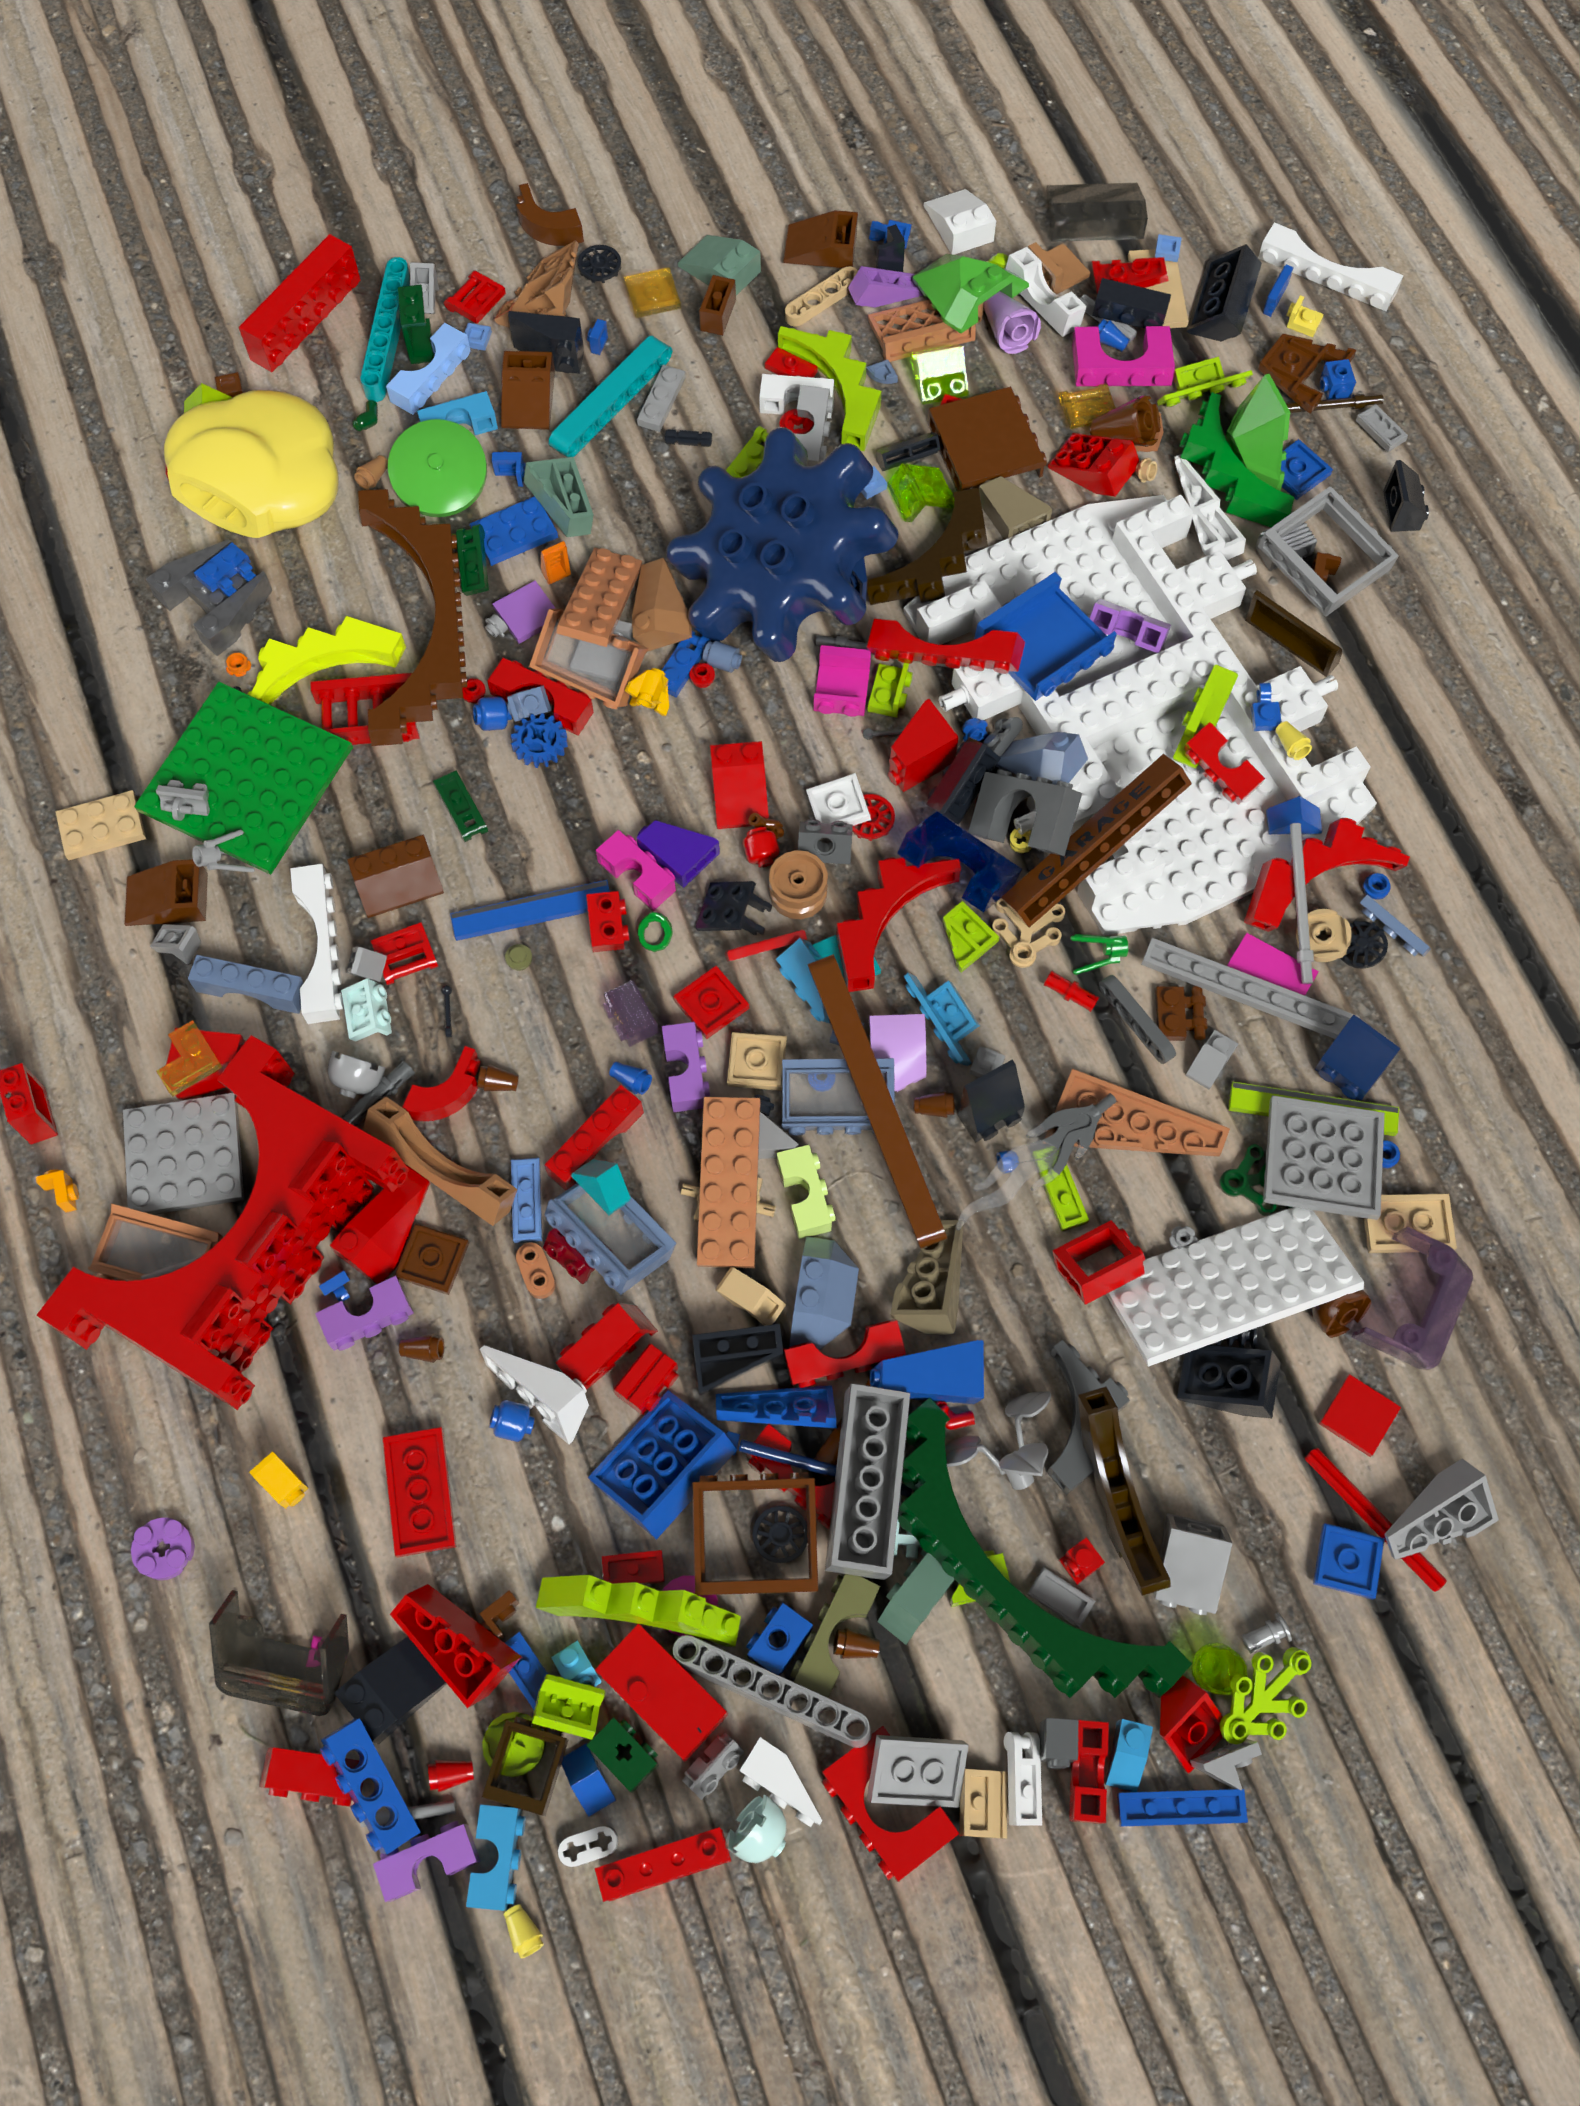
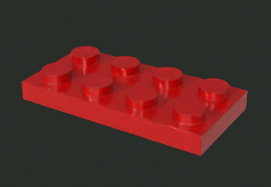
(419, 1492)

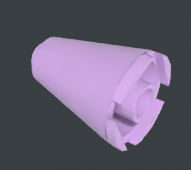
(1011, 322)

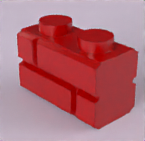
(646, 1379)

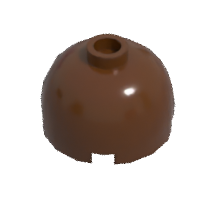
(1335, 1314)

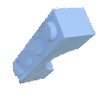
(412, 388)

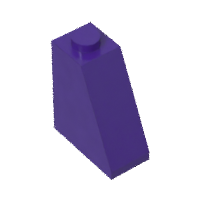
(678, 849)

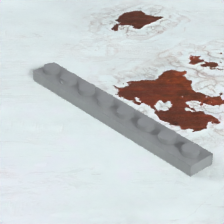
(1245, 988)

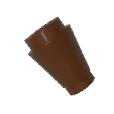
(497, 1079)
(936, 1104)
(424, 1348)
(853, 1644)

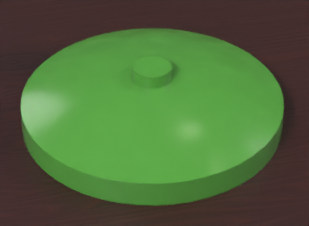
(437, 467)

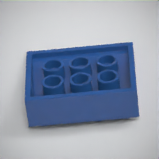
(658, 1462)

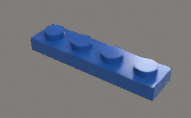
(1182, 1807)

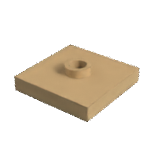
(756, 1061)

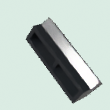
(907, 448)

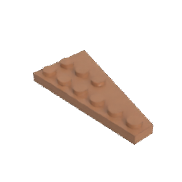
(1141, 1122)

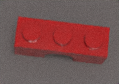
(1235, 782)
(1087, 1787)

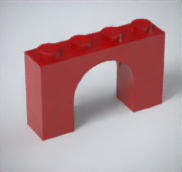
(898, 1850)

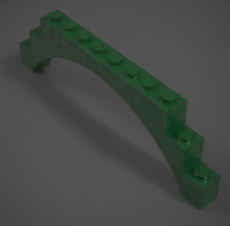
(1054, 1646)

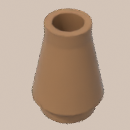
(371, 472)

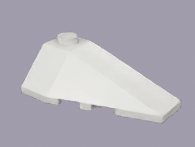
(552, 1392)

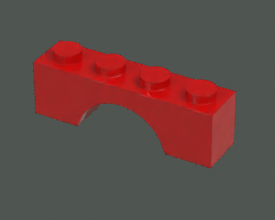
(569, 706)
(610, 1119)
(879, 1343)
(823, 1494)

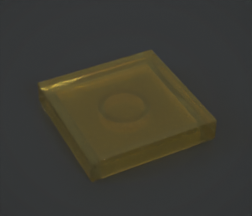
(652, 292)

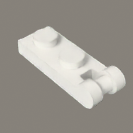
(1024, 1778)

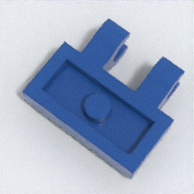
(222, 567)

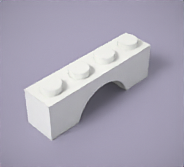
(1060, 312)

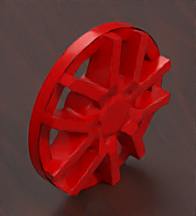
(876, 818)

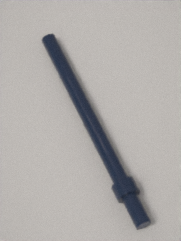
(798, 1461)

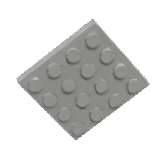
(183, 1154)
(1324, 1157)

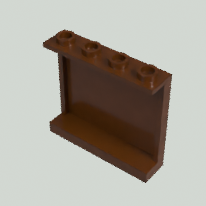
(985, 438)

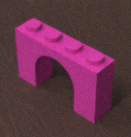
(1096, 368)

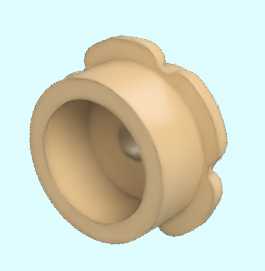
(1146, 470)

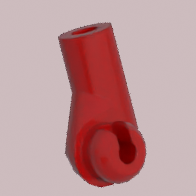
(956, 1420)

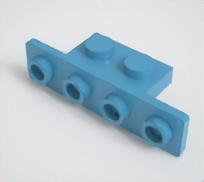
(948, 1014)

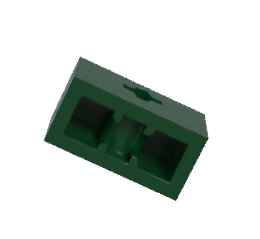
(606, 1746)

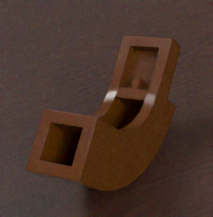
(546, 226)

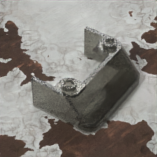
(275, 1670)

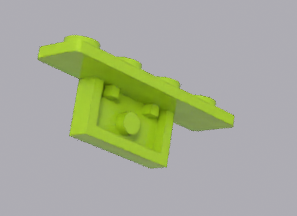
(1201, 378)
(1208, 708)

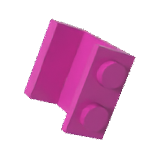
(842, 681)

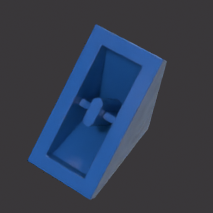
(1294, 811)
(587, 1780)

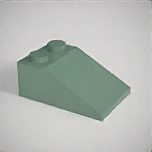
(723, 258)

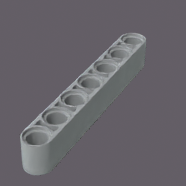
(780, 1703)

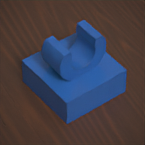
(336, 1285)

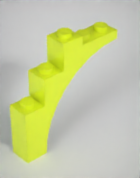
(315, 650)

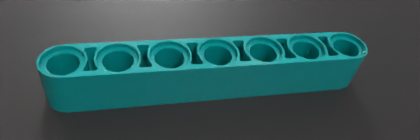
(384, 331)
(610, 397)

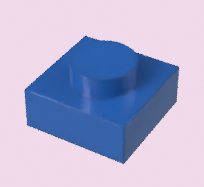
(597, 336)

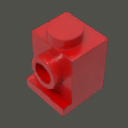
(1081, 1561)

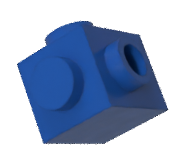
(1337, 379)

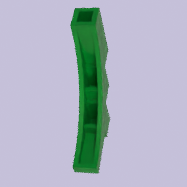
(1223, 471)

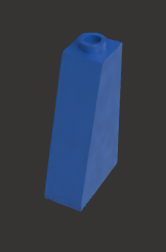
(941, 1374)

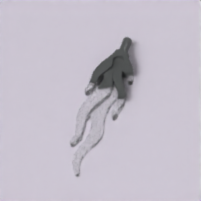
(1032, 1158)

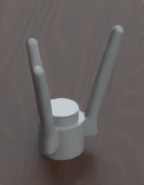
(209, 854)

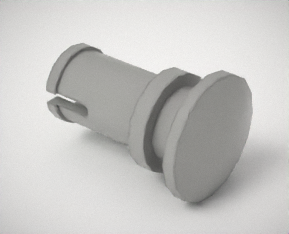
(1267, 1634)

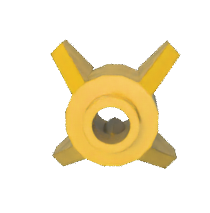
(650, 691)

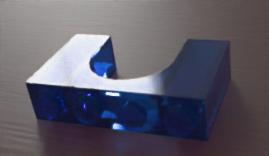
(943, 837)

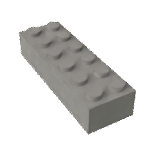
(868, 1482)

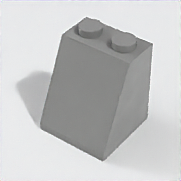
(1196, 1562)

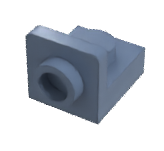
(528, 702)

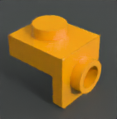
(65, 1190)

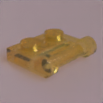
(1083, 412)

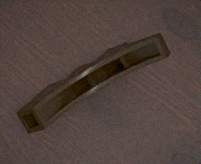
(944, 558)
(1117, 1492)

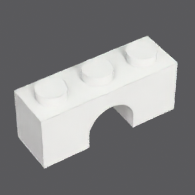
(781, 389)

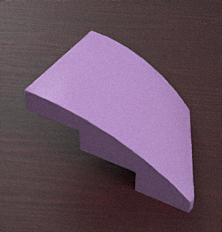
(905, 1041)

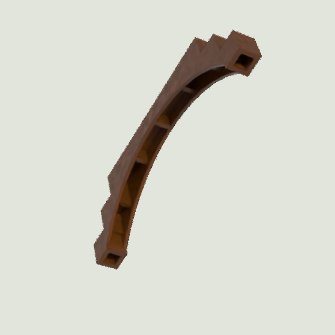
(439, 670)

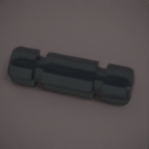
(689, 438)

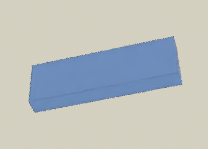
(527, 1201)

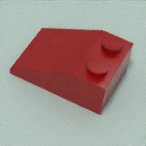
(738, 783)

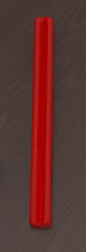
(1371, 1515)

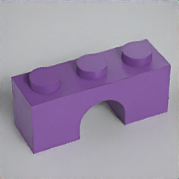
(1140, 628)
(682, 1044)
(388, 1308)
(399, 1869)

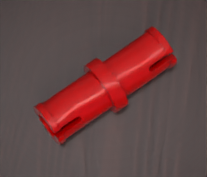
(1071, 991)

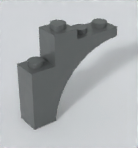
(1074, 1463)

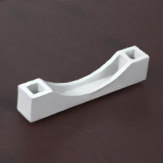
(1370, 285)
(319, 992)

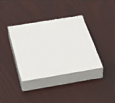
(839, 801)

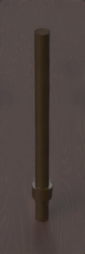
(1357, 401)

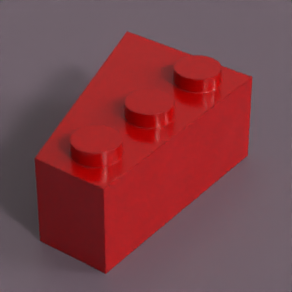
(604, 1343)
(304, 1774)

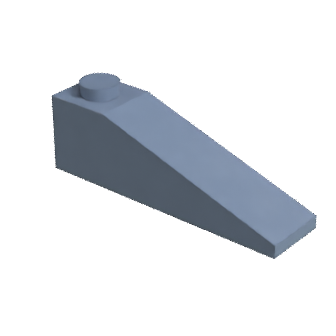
(1049, 756)

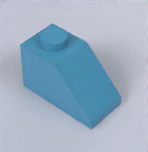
(1128, 1755)

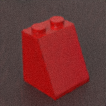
(922, 748)
(224, 1047)

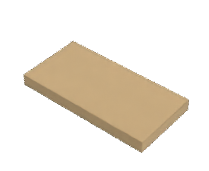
(1176, 313)

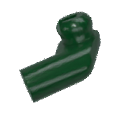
(367, 419)

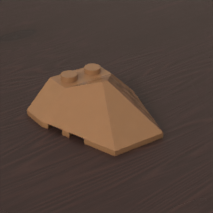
(547, 288)

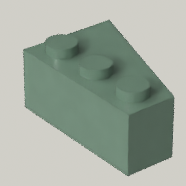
(561, 493)
(915, 1598)

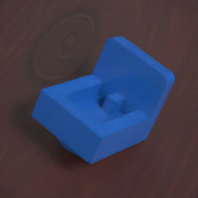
(509, 464)

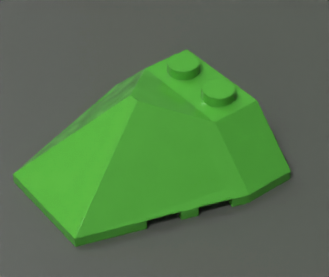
(961, 284)
(1259, 432)

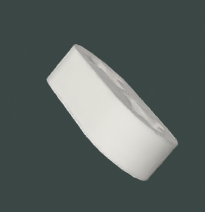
(586, 1838)

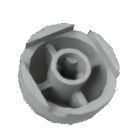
(353, 1074)

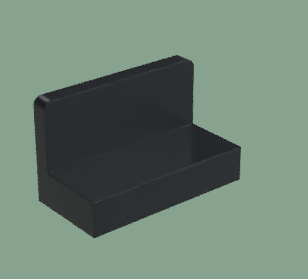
(891, 254)

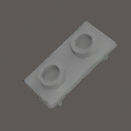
(704, 1777)

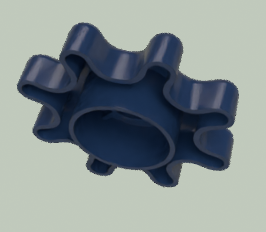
(781, 544)

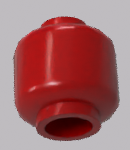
(761, 847)

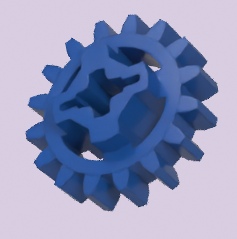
(539, 740)

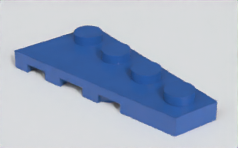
(780, 1406)

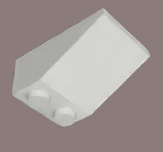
(962, 221)

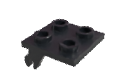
(726, 907)

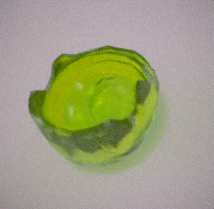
(1215, 1666)

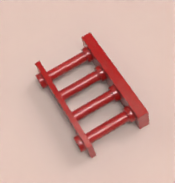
(353, 690)
(662, 1864)

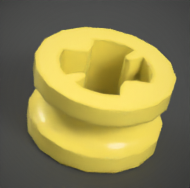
(1023, 847)

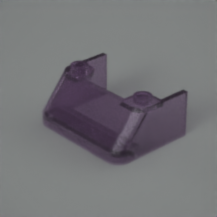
(1425, 1344)

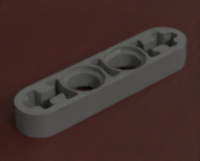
(1137, 1019)

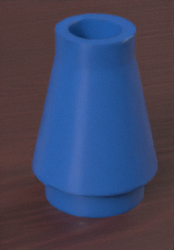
(1112, 336)
(633, 1078)

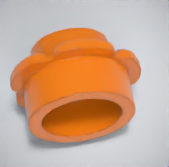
(235, 660)

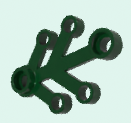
(1246, 1181)

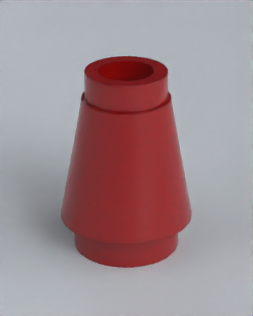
(449, 1773)

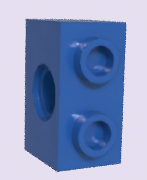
(779, 1620)

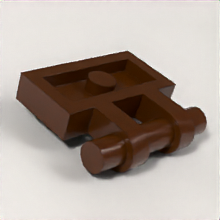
(1171, 1012)

